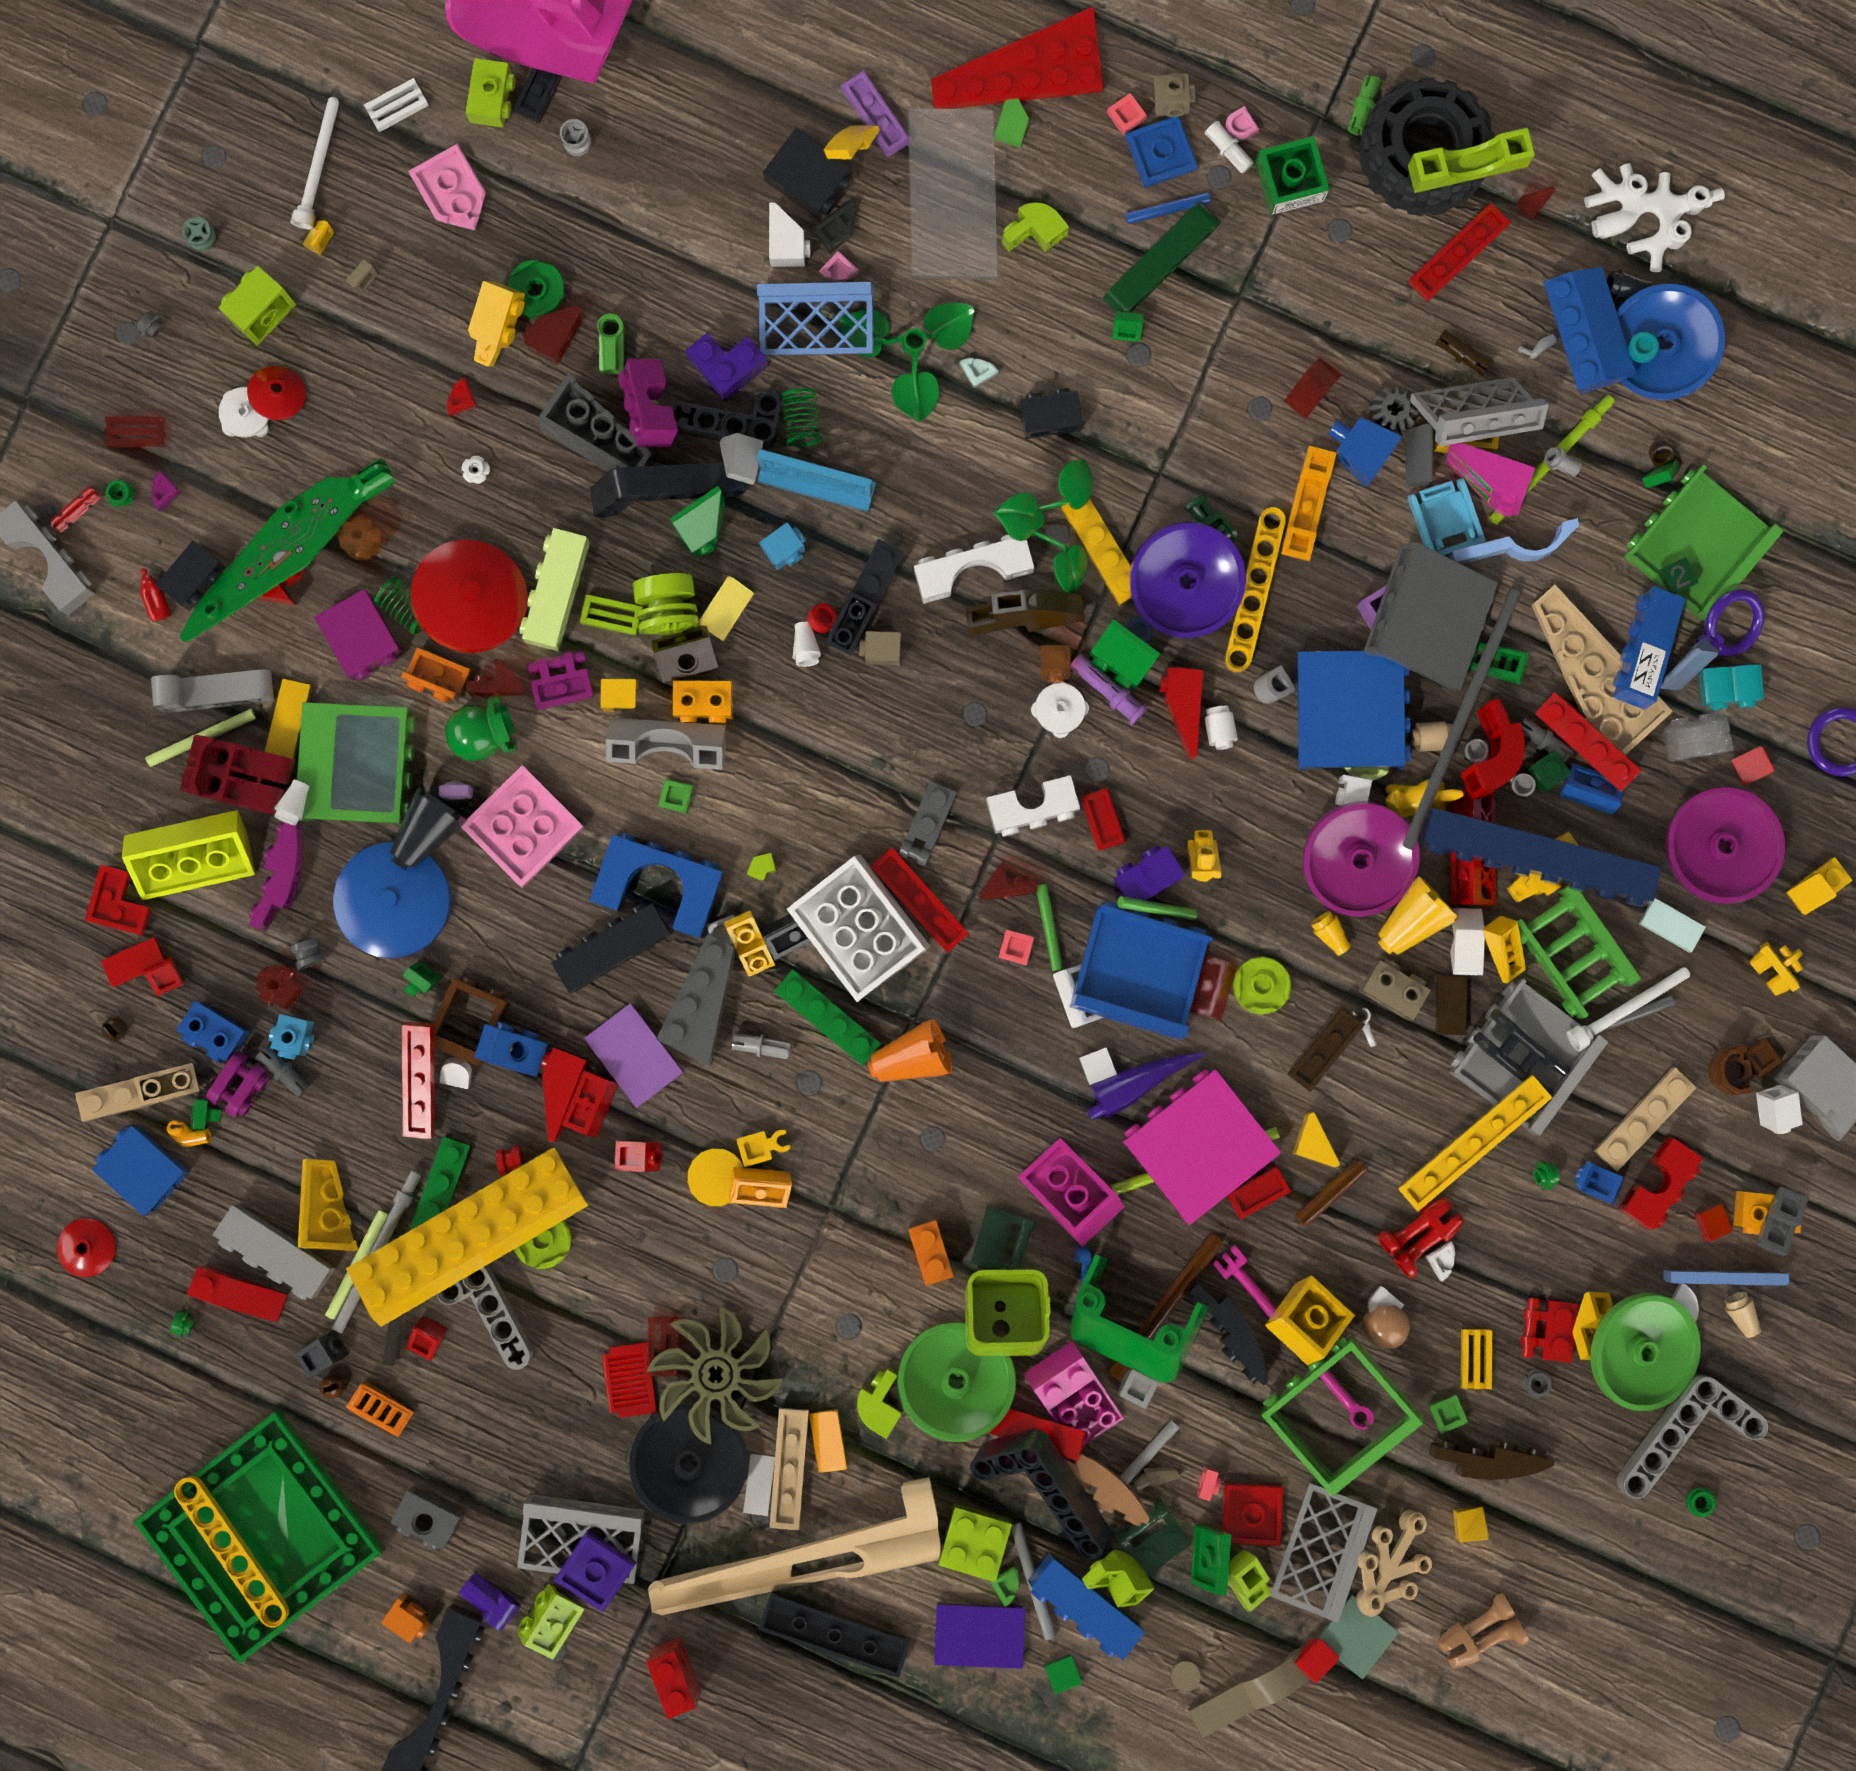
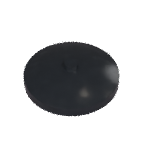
(681, 1474)

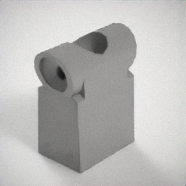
(1824, 1083)

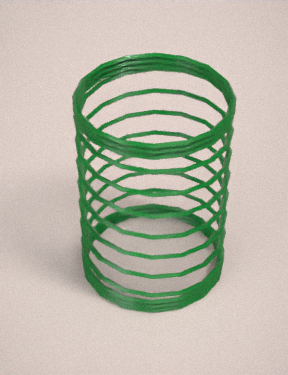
(797, 399)
(413, 625)

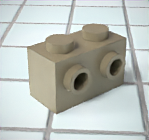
(1394, 989)

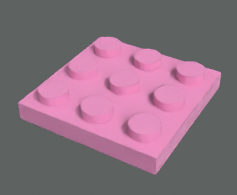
(522, 826)

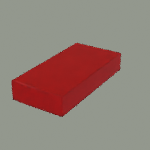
(1102, 819)
(132, 961)
(1258, 1192)

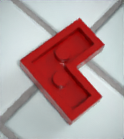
(108, 903)

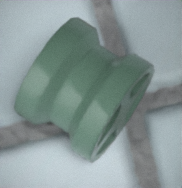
(194, 228)

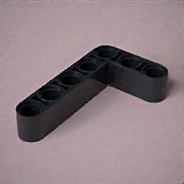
(657, 483)
(1044, 1465)

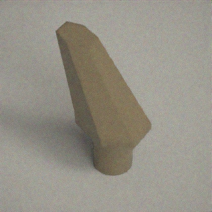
(1156, 1477)

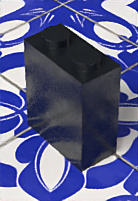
(807, 175)

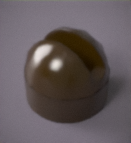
(1660, 453)
(118, 1024)

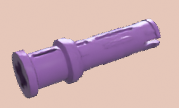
(1118, 697)

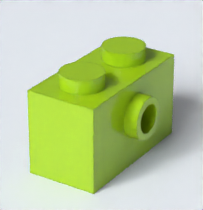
(489, 93)

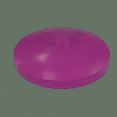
(1725, 845)
(1358, 859)

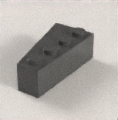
(589, 429)
(698, 1009)

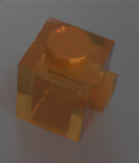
(1055, 663)

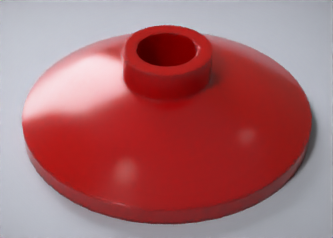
(273, 404)
(100, 1246)

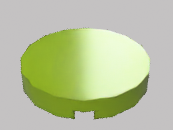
(1261, 985)
(546, 1248)

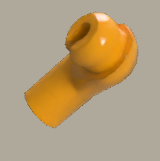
(186, 1136)

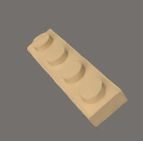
(1644, 1119)
(789, 1468)

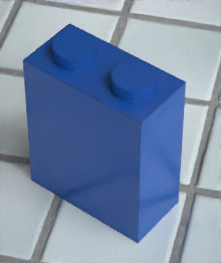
(140, 1169)

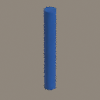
(1166, 208)

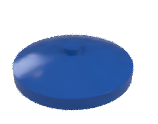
(1688, 339)
(390, 908)

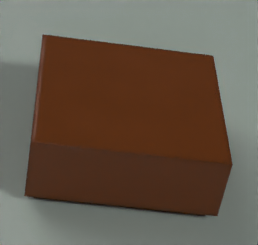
(1762, 1057)

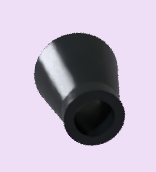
(1625, 284)

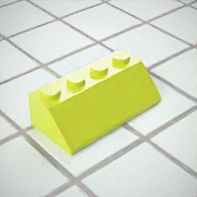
(188, 855)

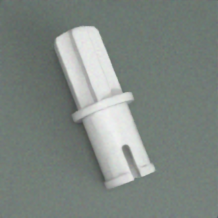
(1229, 147)

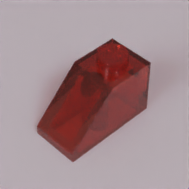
(553, 333)

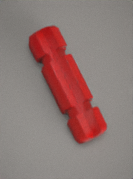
(74, 509)

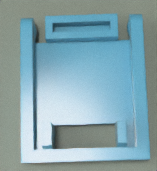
(1446, 514)

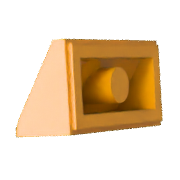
(760, 1187)
(828, 1440)

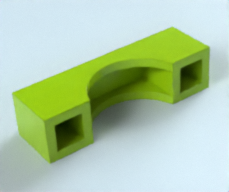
(1445, 167)

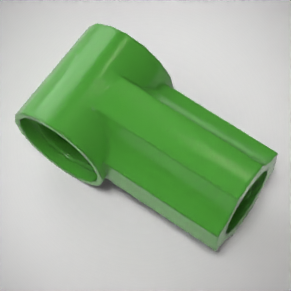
(611, 346)

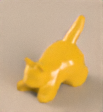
(1406, 799)

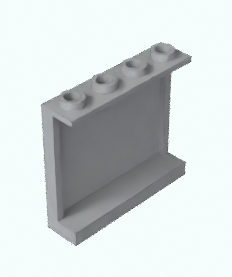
(1548, 1028)

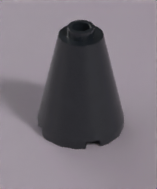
(423, 830)

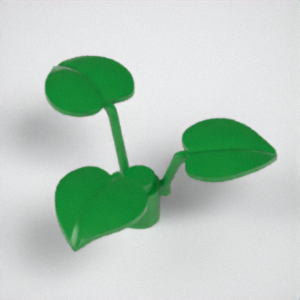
(919, 392)
(1024, 517)

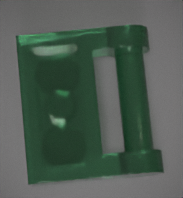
(994, 1237)
(1157, 1547)

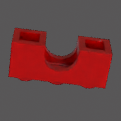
(1677, 1166)

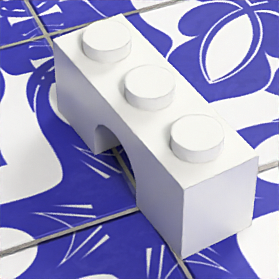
(1058, 803)

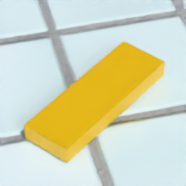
(286, 721)

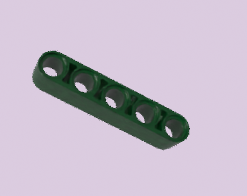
(1162, 259)

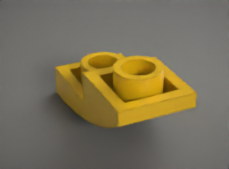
(850, 140)
(749, 943)

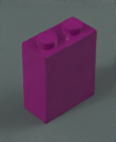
(359, 636)

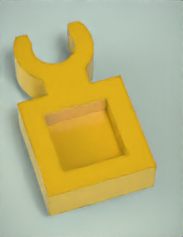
(758, 1148)

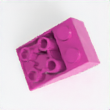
(1073, 1392)

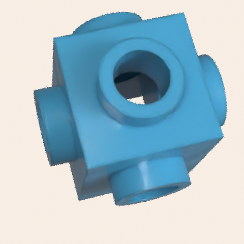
(301, 1033)

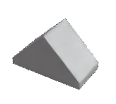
(740, 457)

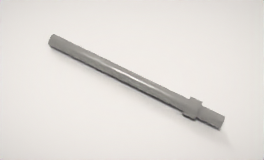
(402, 1200)

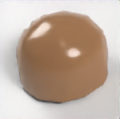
(1386, 1326)

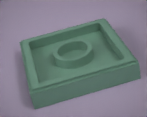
(1358, 1638)

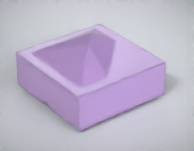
(455, 791)

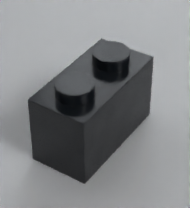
(1051, 413)
(191, 576)

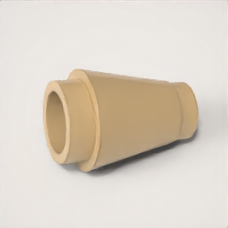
(1743, 1313)

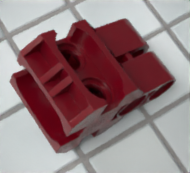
(243, 761)

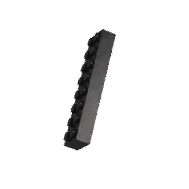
(835, 1634)

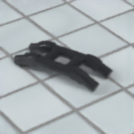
(1517, 1035)

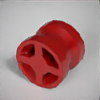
(509, 1160)

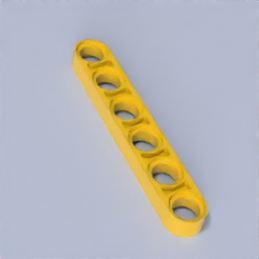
(1259, 591)
(226, 1554)

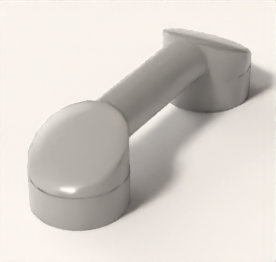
(1521, 784)

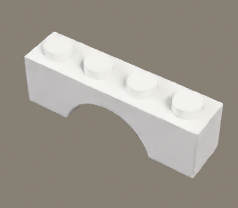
(937, 576)

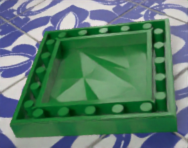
(286, 1515)

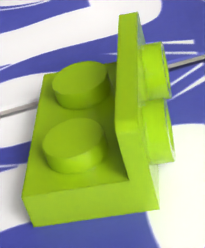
(549, 1622)

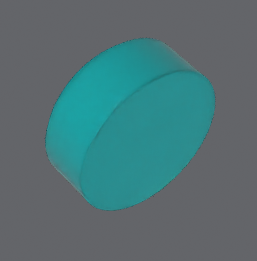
(1643, 347)

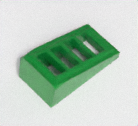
(1505, 674)

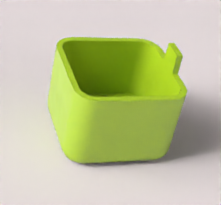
(1025, 1312)

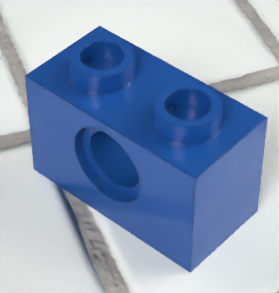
(496, 1045)

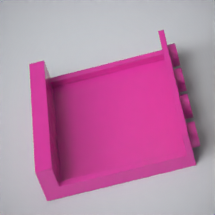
(1200, 1145)

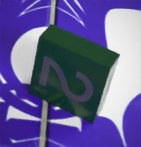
(1678, 576)

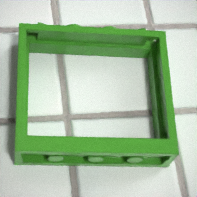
(1371, 1453)

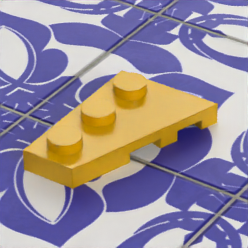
(322, 1209)

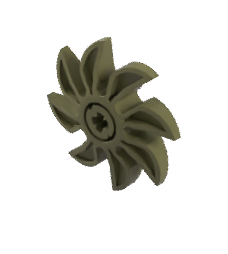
(698, 1368)

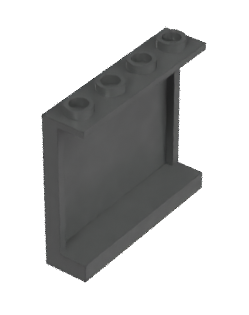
(1431, 615)

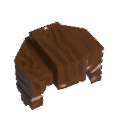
(1730, 1071)

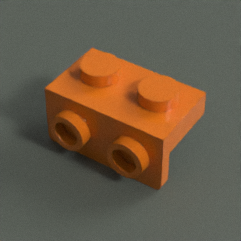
(436, 675)

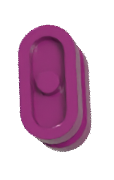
(240, 1101)

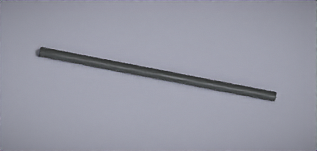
(1461, 719)

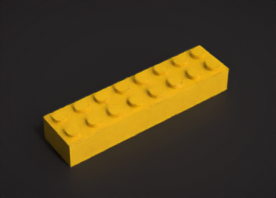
(466, 1237)

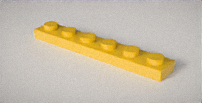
(1475, 1142)

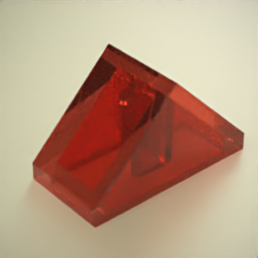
(1312, 388)

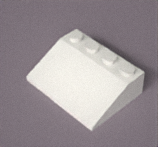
(858, 927)

